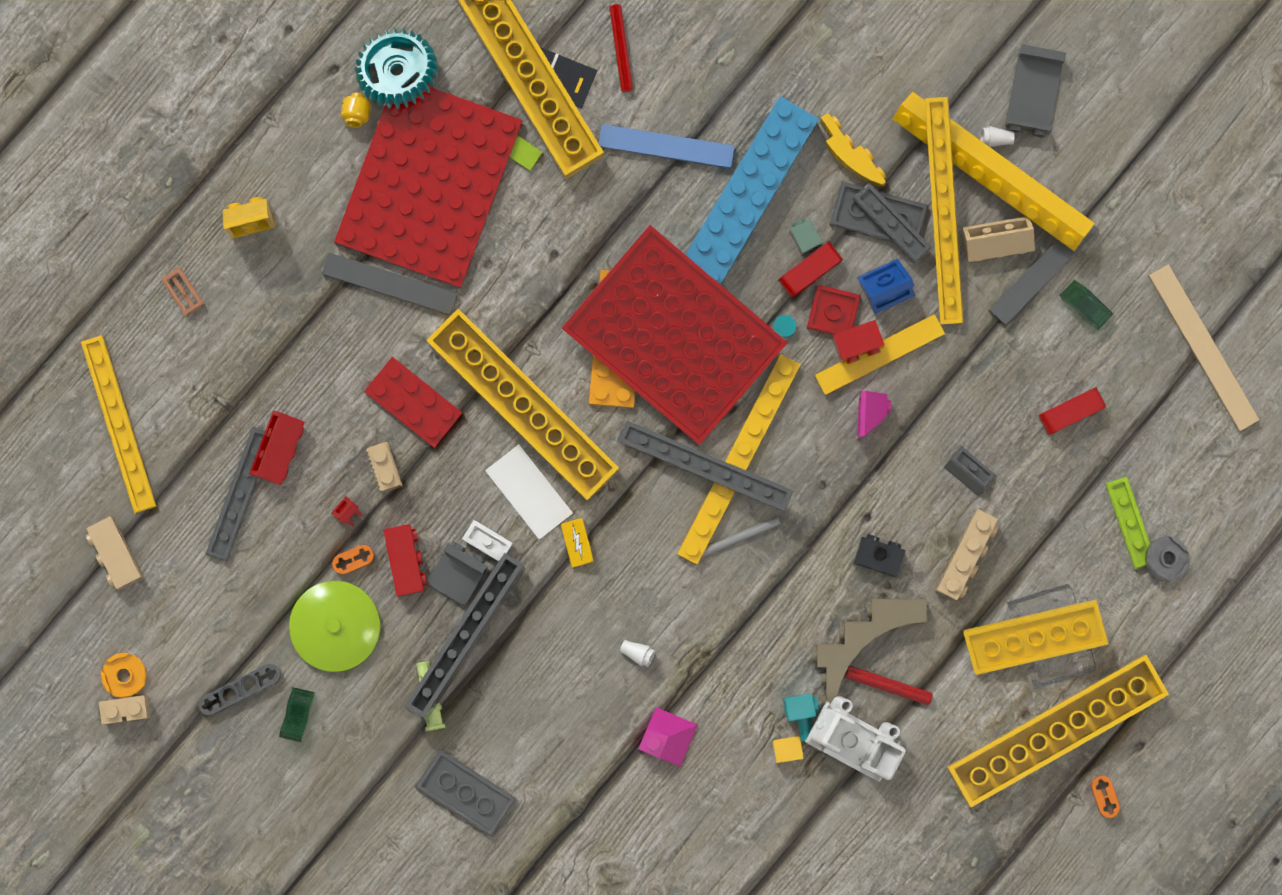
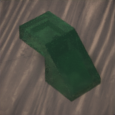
(1086, 304)
(297, 714)

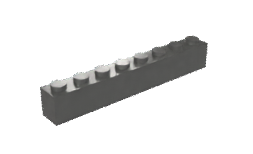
(465, 637)

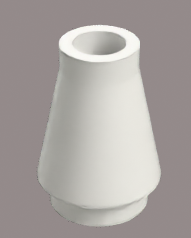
(996, 137)
(639, 653)

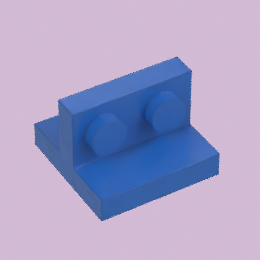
(887, 286)

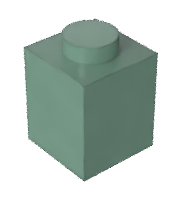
(805, 236)

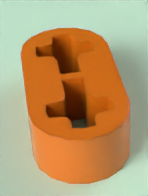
(350, 554)
(1110, 795)

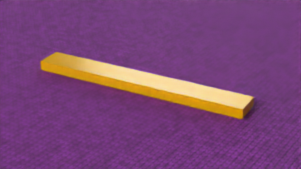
(118, 424)

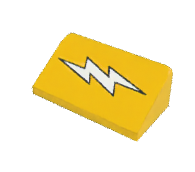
(577, 542)

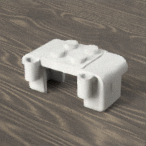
(856, 742)

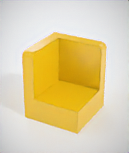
(788, 749)

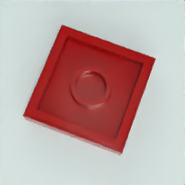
(833, 310)

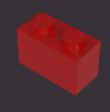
(858, 341)

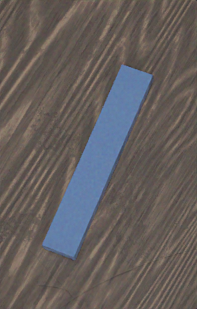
(666, 146)

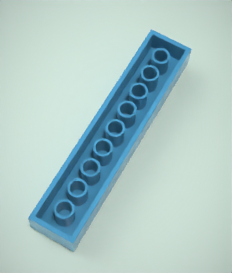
(751, 188)

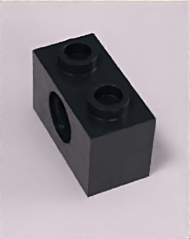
(865, 555)

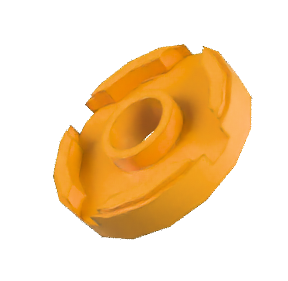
(110, 672)

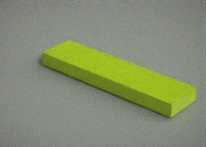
(1129, 520)

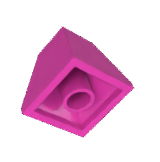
(871, 411)
(667, 736)

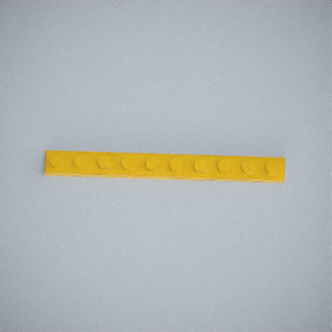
(944, 210)
(740, 456)

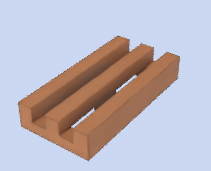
(193, 308)

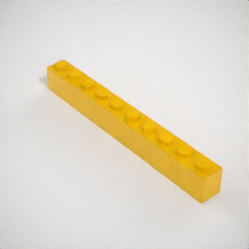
(1001, 177)

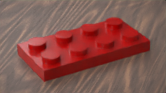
(413, 402)

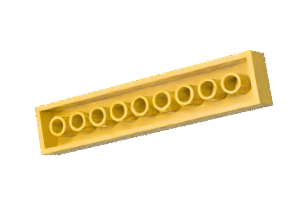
(534, 84)
(522, 405)
(1057, 731)

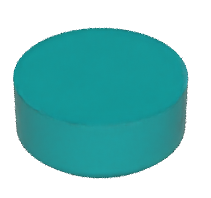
(785, 326)

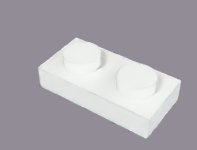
(487, 540)

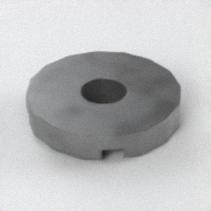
(1156, 564)

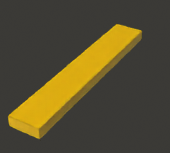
(894, 348)

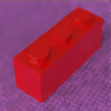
(277, 448)
(405, 560)

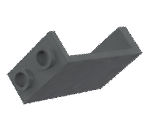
(1034, 90)

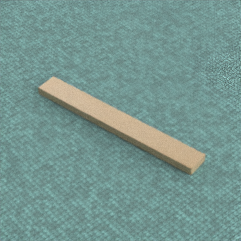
(1203, 347)

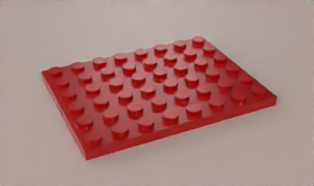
(429, 184)
(674, 334)

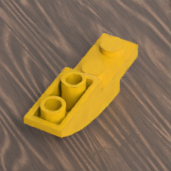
(855, 161)

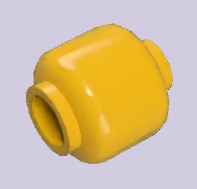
(355, 110)

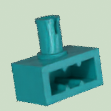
(801, 709)

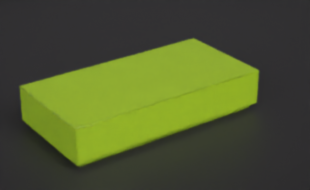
(525, 153)

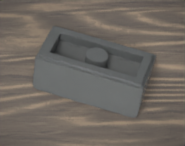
(969, 471)

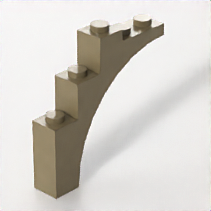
(884, 616)

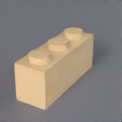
(998, 239)
(114, 553)

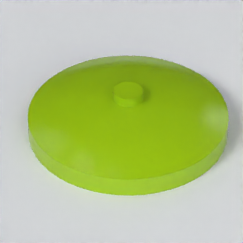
(334, 626)

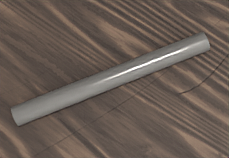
(741, 536)

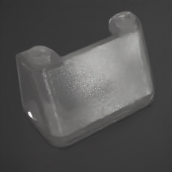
(1060, 667)

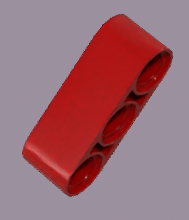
(810, 269)
(1072, 411)

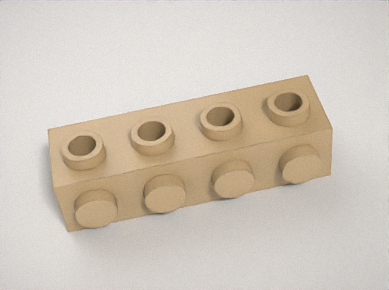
(966, 555)

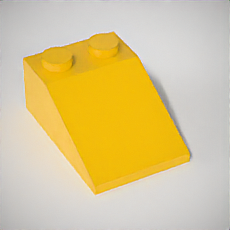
(248, 218)

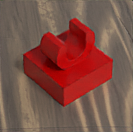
(345, 510)

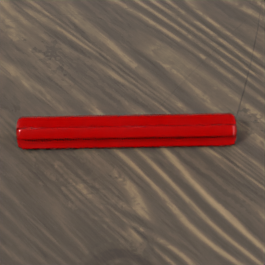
(621, 48)
(889, 685)

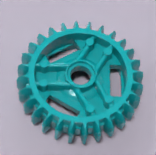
(385, 58)

